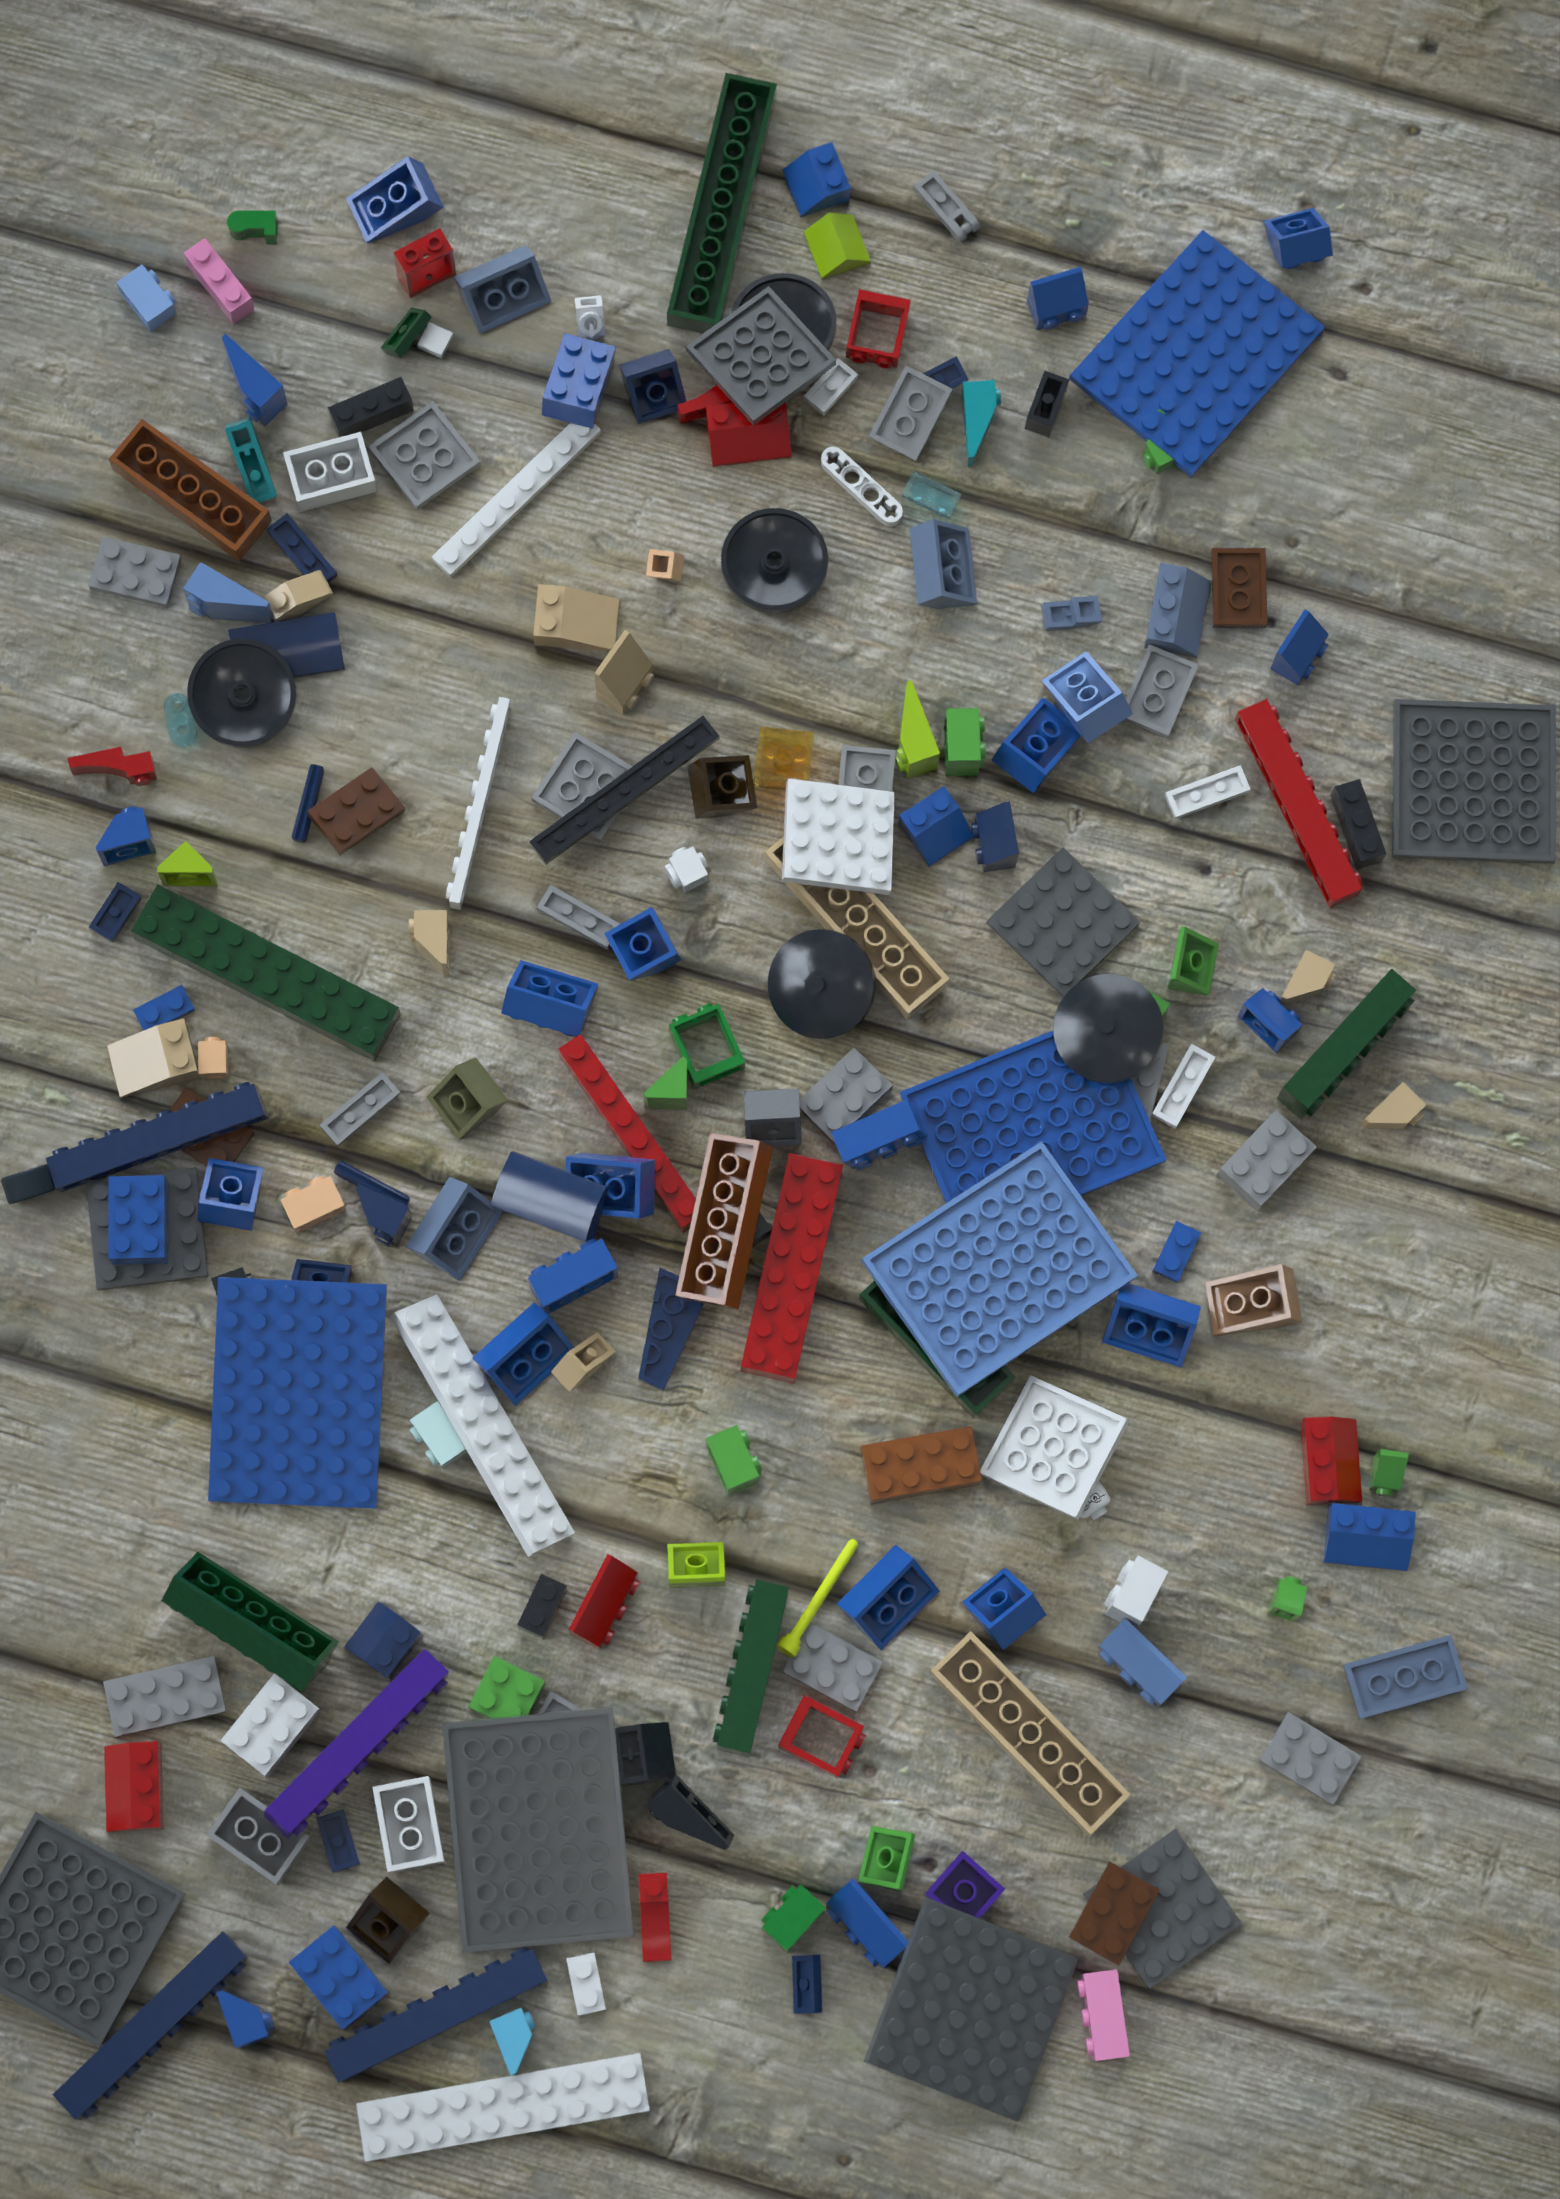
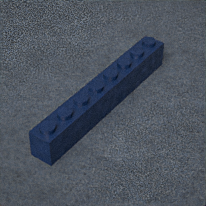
(157, 1137)
(435, 2015)
(150, 2026)

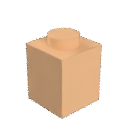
(665, 565)
(213, 1058)

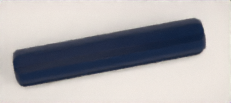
(308, 801)
(357, 1177)

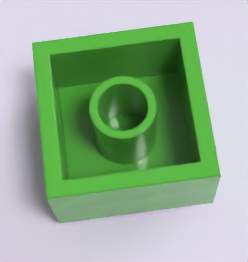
(962, 742)
(732, 1459)
(506, 1691)

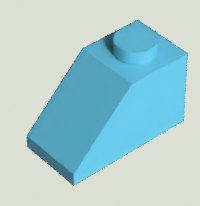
(513, 2037)

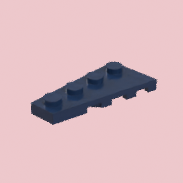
(667, 1332)

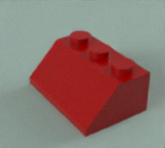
(738, 441)
(1331, 1460)
(604, 1603)
(134, 1786)

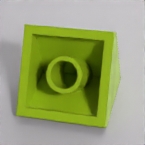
(836, 244)
(186, 869)
(696, 1564)

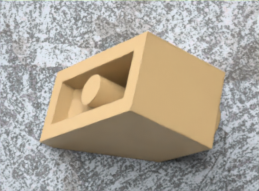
(298, 595)
(1309, 978)
(1396, 1110)
(583, 1361)

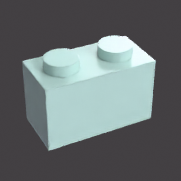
(438, 1434)

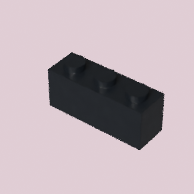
(371, 408)
(1358, 824)

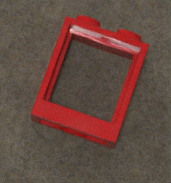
(414, 269)
(884, 305)
(792, 1729)

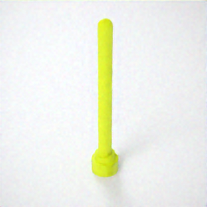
(790, 1643)

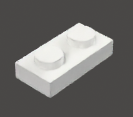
(830, 387)
(586, 1984)

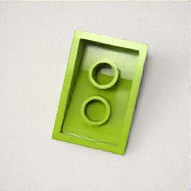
(917, 745)

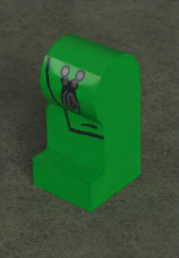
(253, 224)

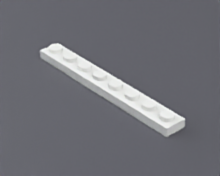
(514, 497)
(475, 814)

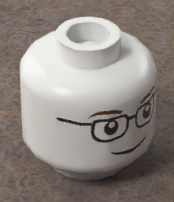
(1097, 1502)

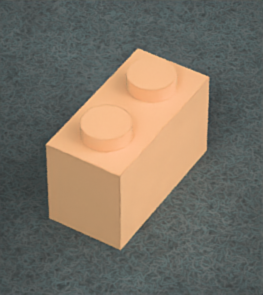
(313, 1203)

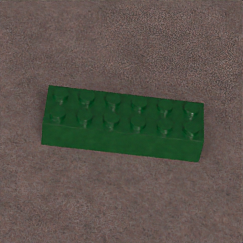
(1342, 1049)
(972, 1400)
(250, 1621)
(752, 1669)

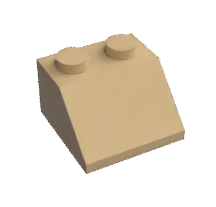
(432, 937)

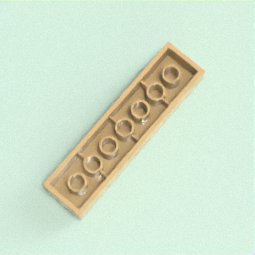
(900, 964)
(1029, 1733)

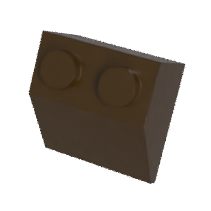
(722, 786)
(387, 1919)

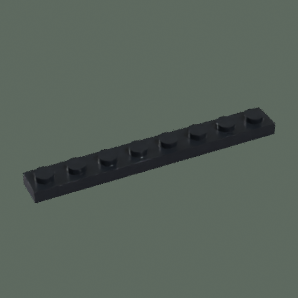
(624, 790)

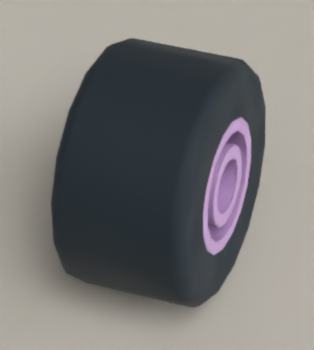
(28, 1184)

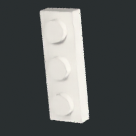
(1207, 792)
(1183, 1086)

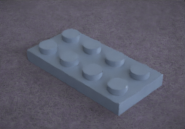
(1405, 1677)

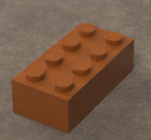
(921, 1465)

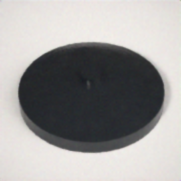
(803, 298)
(774, 560)
(241, 693)
(821, 983)
(1108, 1028)

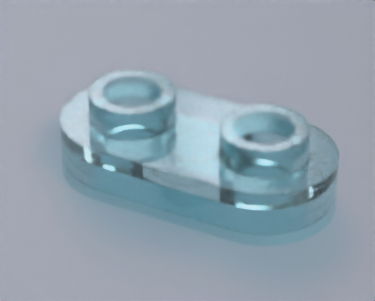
(180, 719)

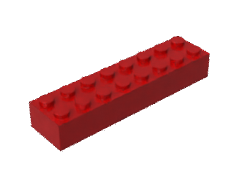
(791, 1268)

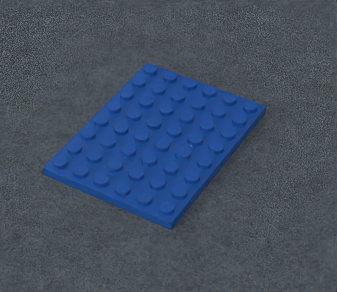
(1200, 350)
(1025, 1096)
(297, 1392)

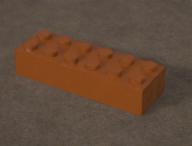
(190, 490)
(724, 1220)

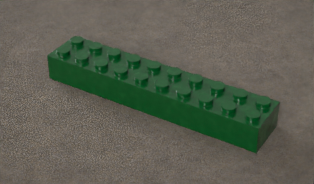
(721, 203)
(266, 972)

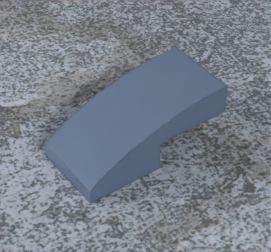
(1071, 614)

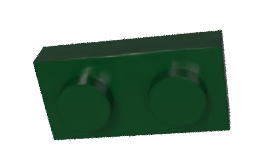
(406, 332)

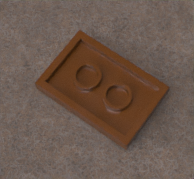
(1239, 587)
(356, 811)
(224, 1147)
(1113, 1913)

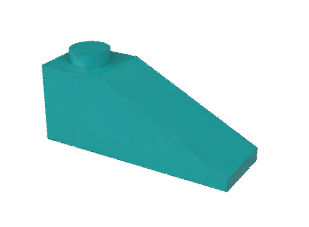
(979, 409)
(250, 459)

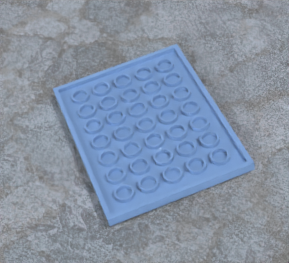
(999, 1269)

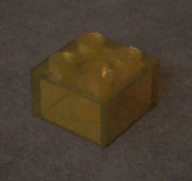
(782, 756)

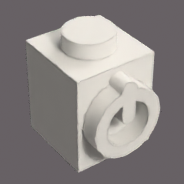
(590, 317)
(687, 869)

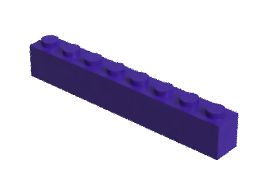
(356, 1744)

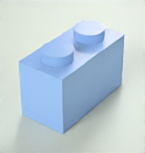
(146, 297)

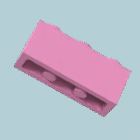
(219, 281)
(1103, 2015)

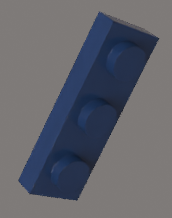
(299, 548)

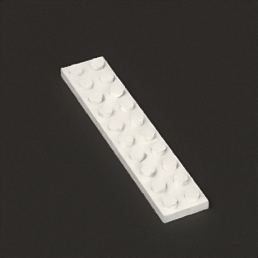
(482, 1425)
(502, 2107)

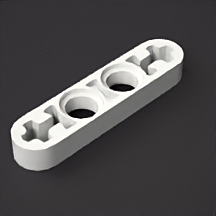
(858, 489)

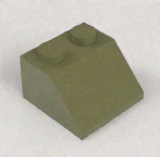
(467, 1097)

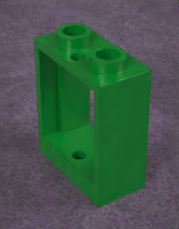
(718, 1070)

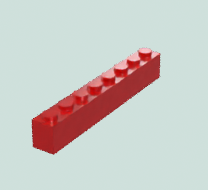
(1298, 803)
(628, 1128)

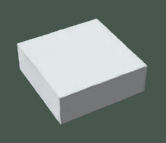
(435, 340)

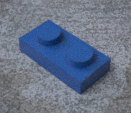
(164, 1008)
(1176, 1252)

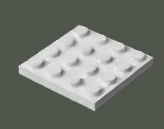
(838, 836)
(1054, 1447)

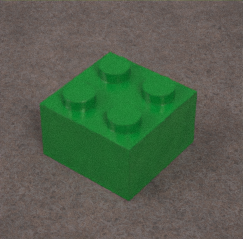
(792, 1917)

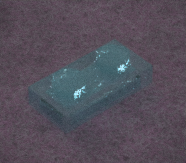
(931, 495)

